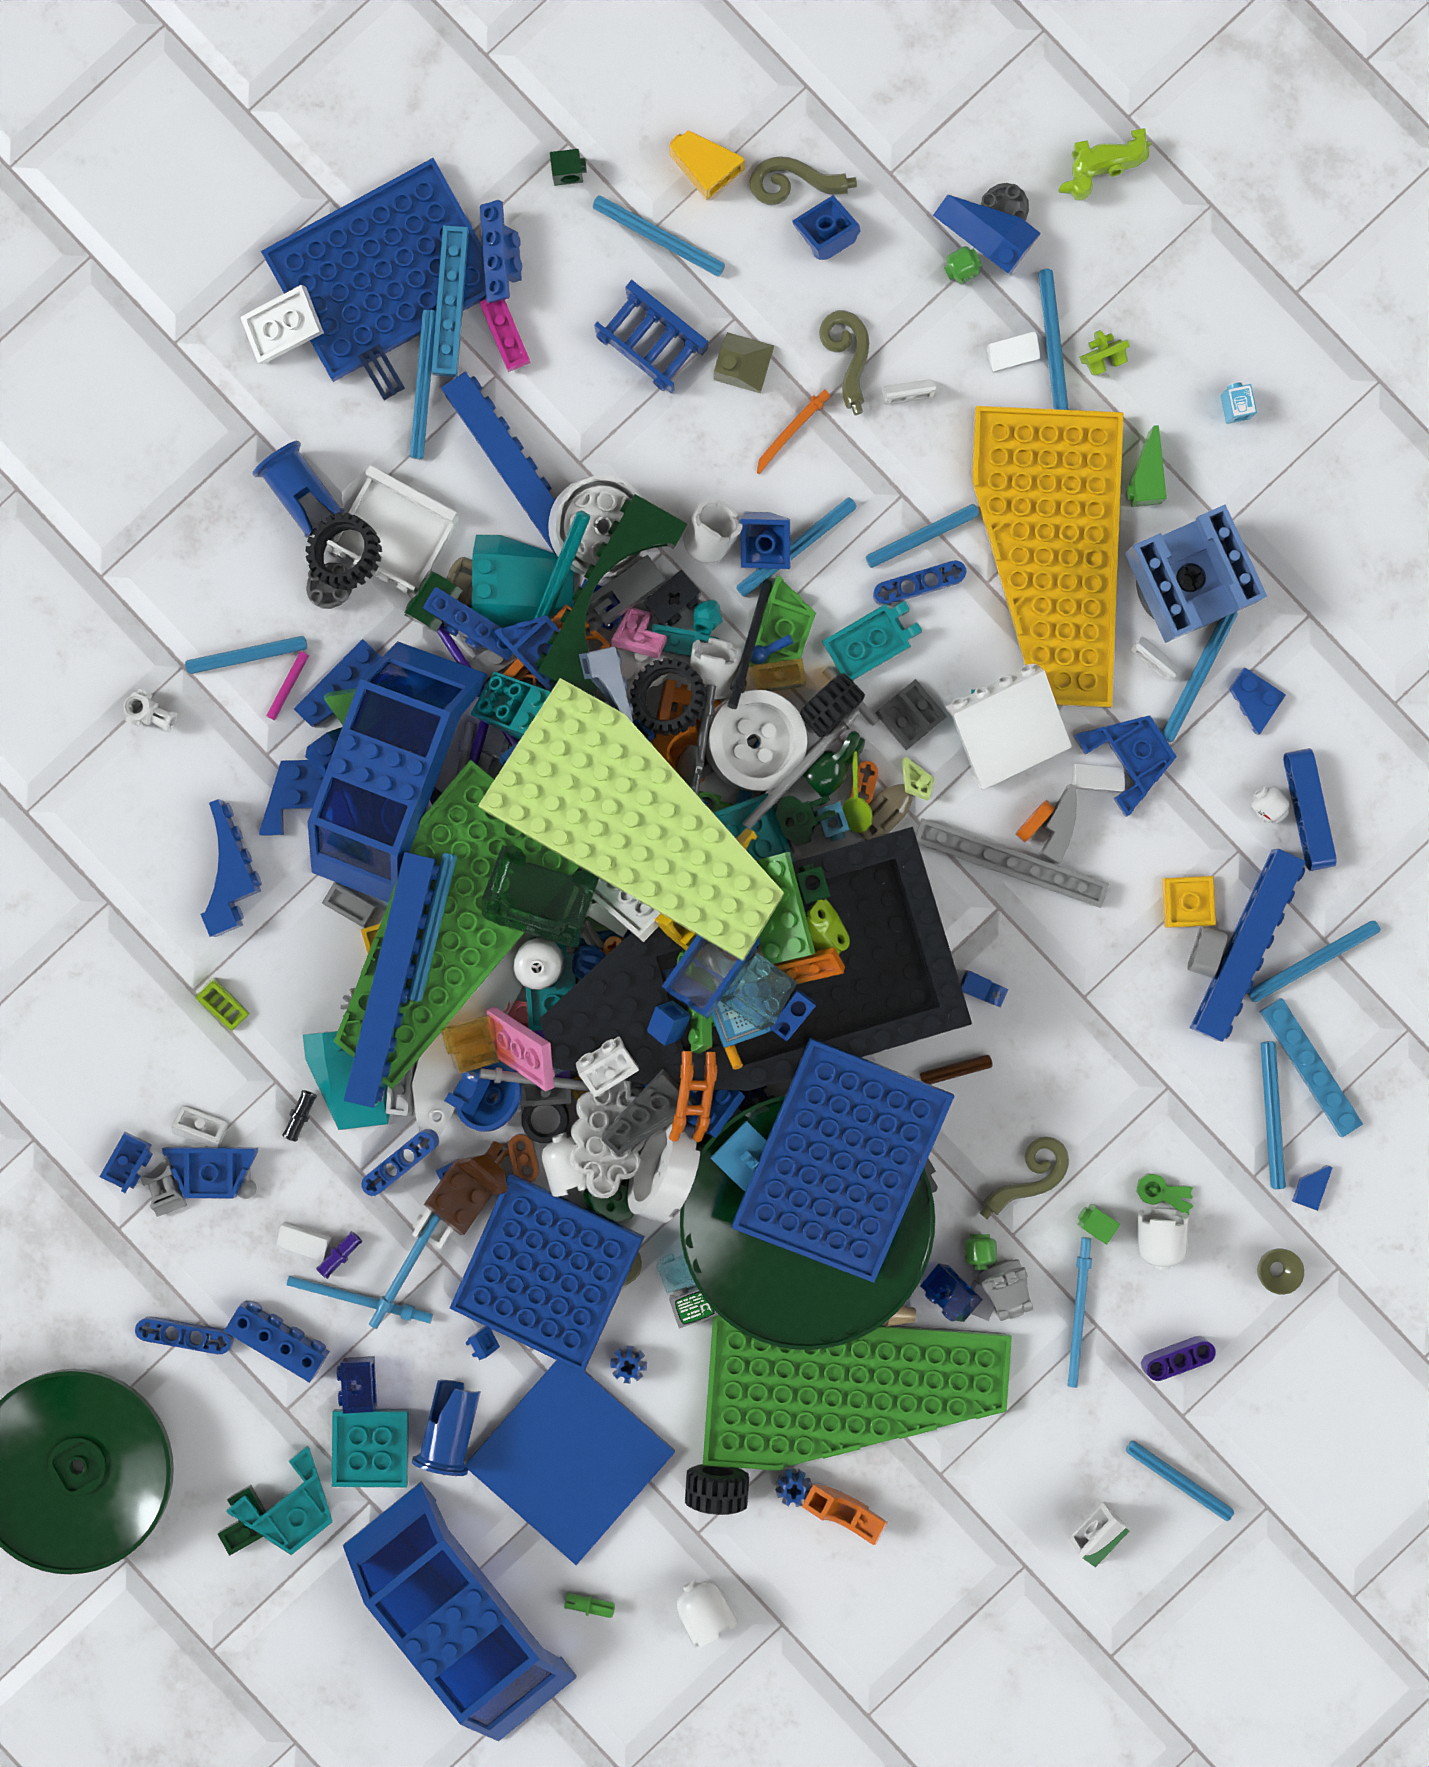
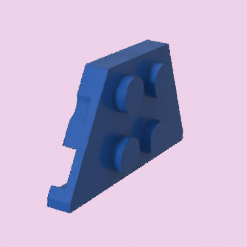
(527, 643)
(210, 1170)

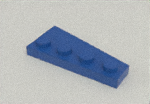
(342, 677)

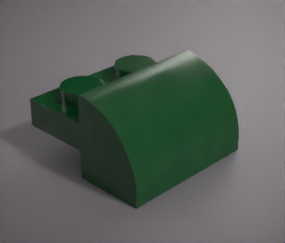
(414, 608)

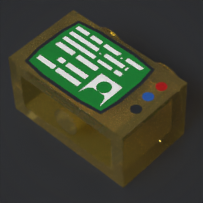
(779, 675)

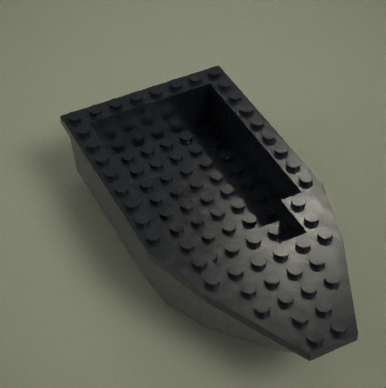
(892, 991)

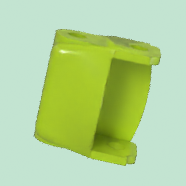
(829, 929)

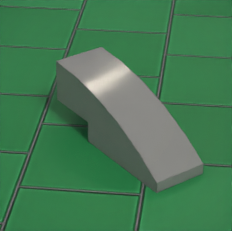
(1060, 826)

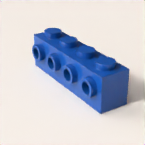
(277, 1340)

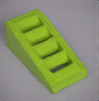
(214, 984)

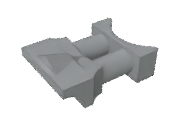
(164, 1202)

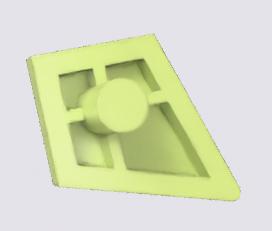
(917, 780)

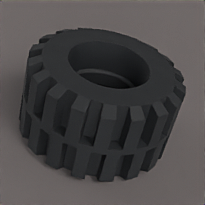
(832, 704)
(716, 1489)

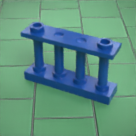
(655, 312)

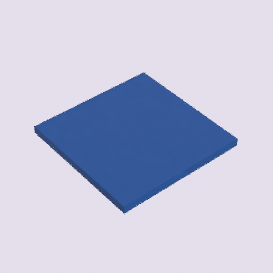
(547, 1272)
(569, 1459)

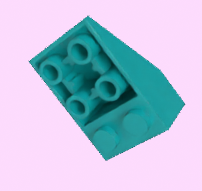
(509, 704)

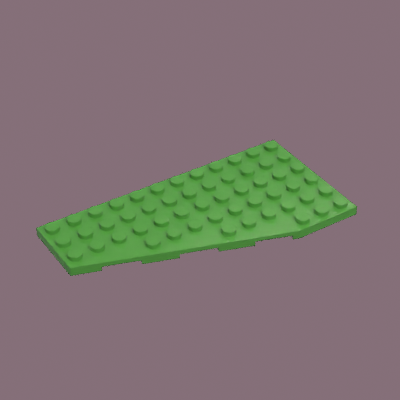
(466, 942)
(799, 1405)

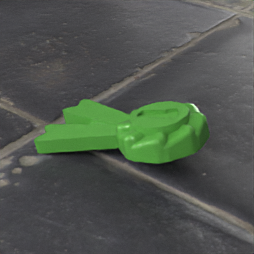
(1153, 1190)

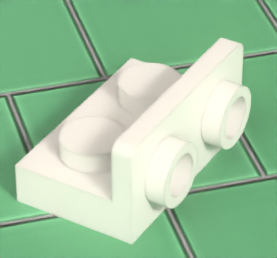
(606, 1066)

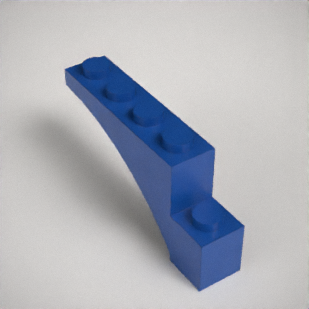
(234, 875)

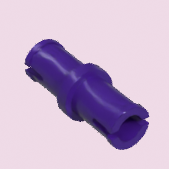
(339, 1255)

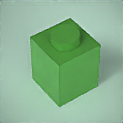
(1097, 1223)

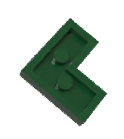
(237, 1534)

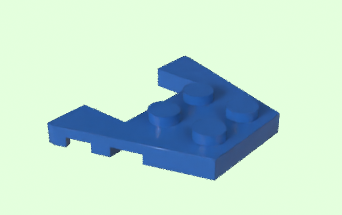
(1139, 749)
(293, 788)

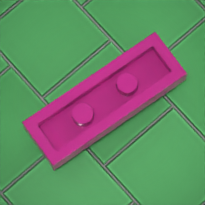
(505, 334)

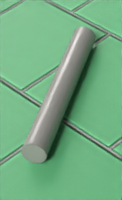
(862, 707)

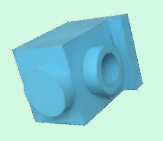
(842, 825)

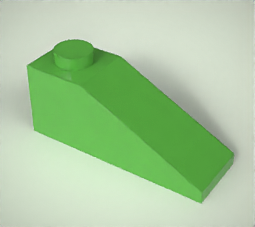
(1148, 479)

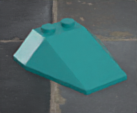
(512, 580)
(331, 1071)

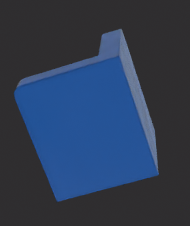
(668, 1023)

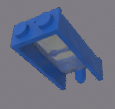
(704, 975)

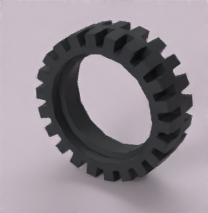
(327, 532)
(644, 682)

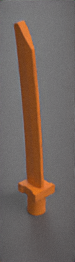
(816, 403)

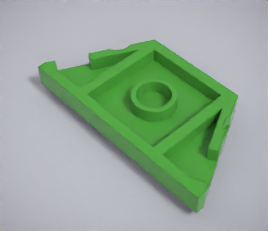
(784, 616)

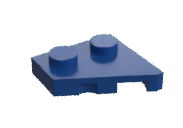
(1256, 698)

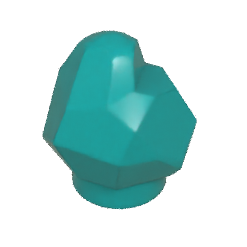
(707, 617)

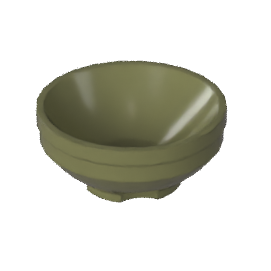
(1292, 1272)

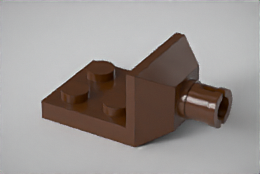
(468, 1188)

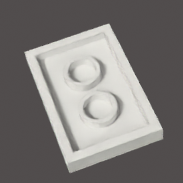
(282, 324)

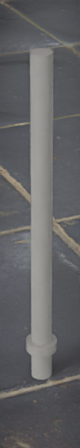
(799, 770)
(499, 1075)

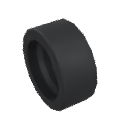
(537, 1136)

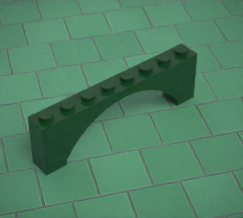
(640, 529)

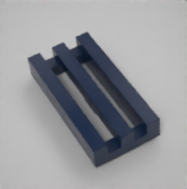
(392, 391)

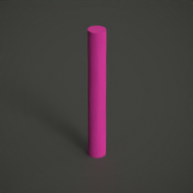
(287, 685)

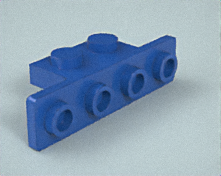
(500, 252)
(465, 622)

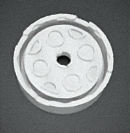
(600, 498)
(780, 737)
(664, 1174)

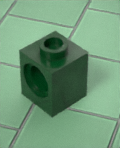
(567, 167)
(812, 895)

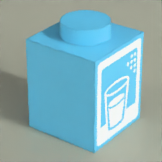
(1238, 403)

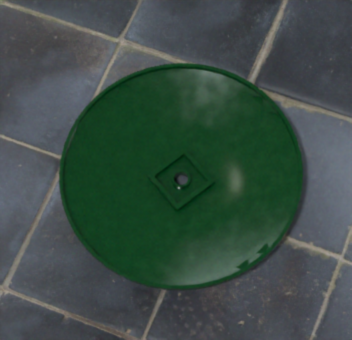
(777, 1291)

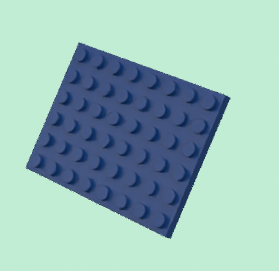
(376, 266)
(842, 1160)

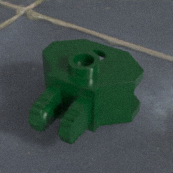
(803, 817)
(617, 1204)

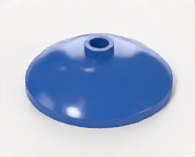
(494, 1114)

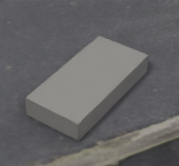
(349, 905)

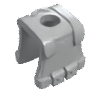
(1007, 1288)

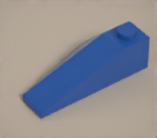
(992, 232)

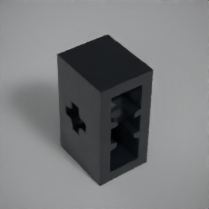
(659, 602)

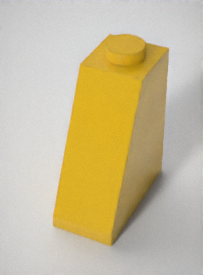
(705, 162)

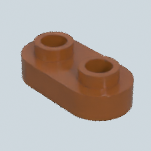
(524, 1157)

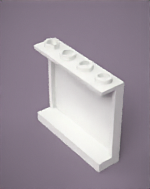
(408, 525)
(1009, 725)

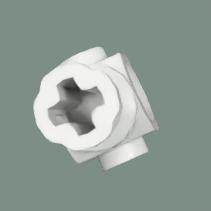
(149, 712)

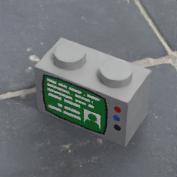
(690, 1307)

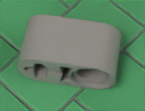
(1207, 951)

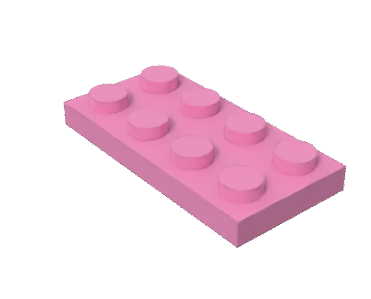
(522, 1049)

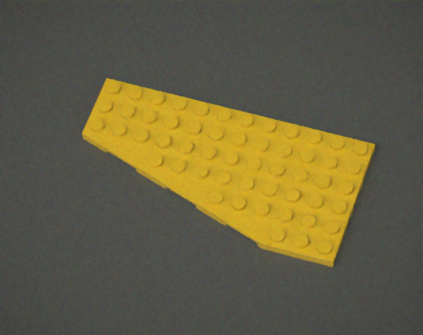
(1053, 528)

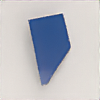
(1312, 1187)

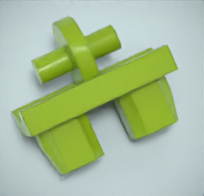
(1115, 350)

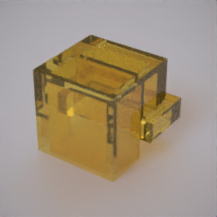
(471, 1043)

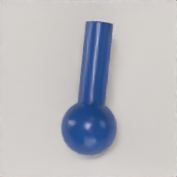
(761, 653)

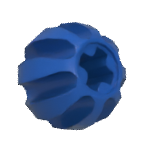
(586, 959)
(633, 1358)
(785, 1484)

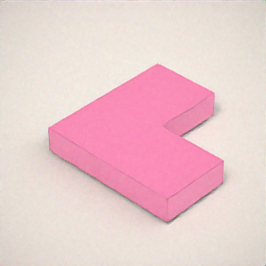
(634, 637)

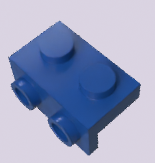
(126, 1160)

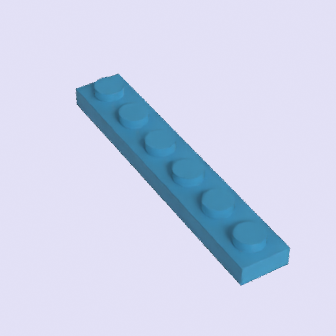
(450, 301)
(1311, 1067)

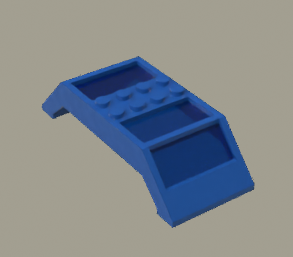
(387, 766)
(451, 1618)

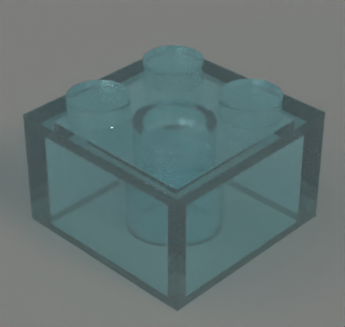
(759, 992)

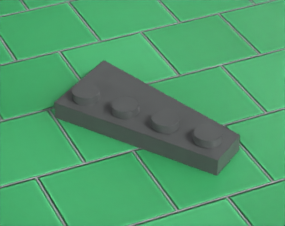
(646, 1114)

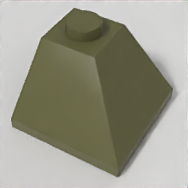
(743, 362)

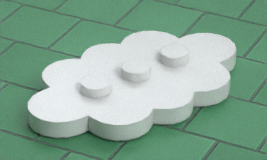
(590, 1153)

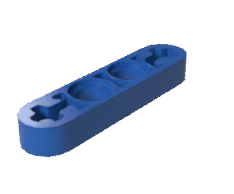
(919, 582)
(400, 1162)
(184, 1330)

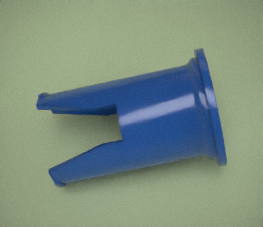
(291, 480)
(448, 1429)

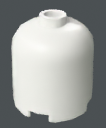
(711, 531)
(716, 664)
(549, 958)
(559, 1168)
(1162, 1237)
(704, 1612)

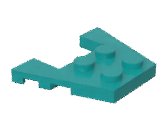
(296, 1516)

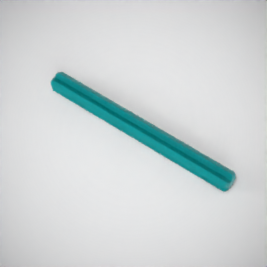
(563, 564)

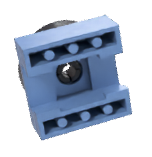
(1213, 558)

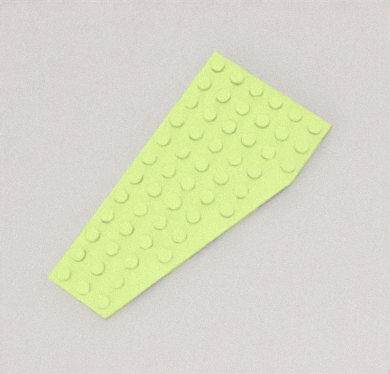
(620, 811)

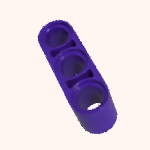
(1190, 1358)

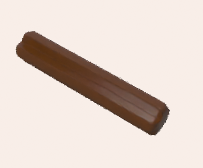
(956, 1069)

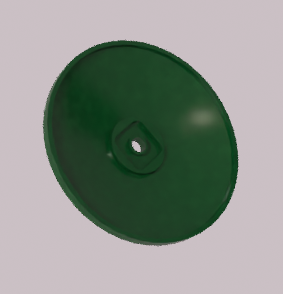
(89, 1517)

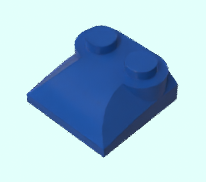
(827, 228)

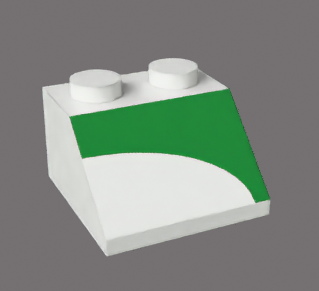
(1099, 1536)

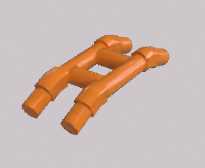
(688, 1084)

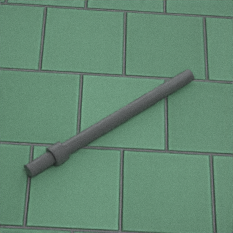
(704, 729)

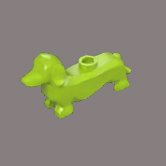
(1104, 160)

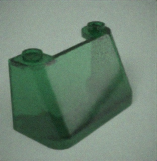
(538, 898)

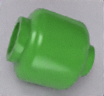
(963, 265)
(980, 1251)

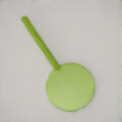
(856, 809)

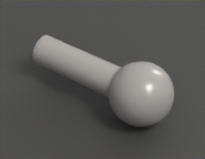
(247, 1188)

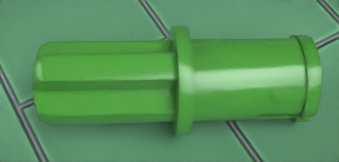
(589, 1605)

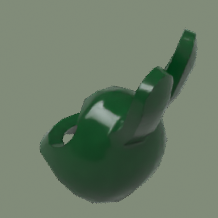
(831, 768)

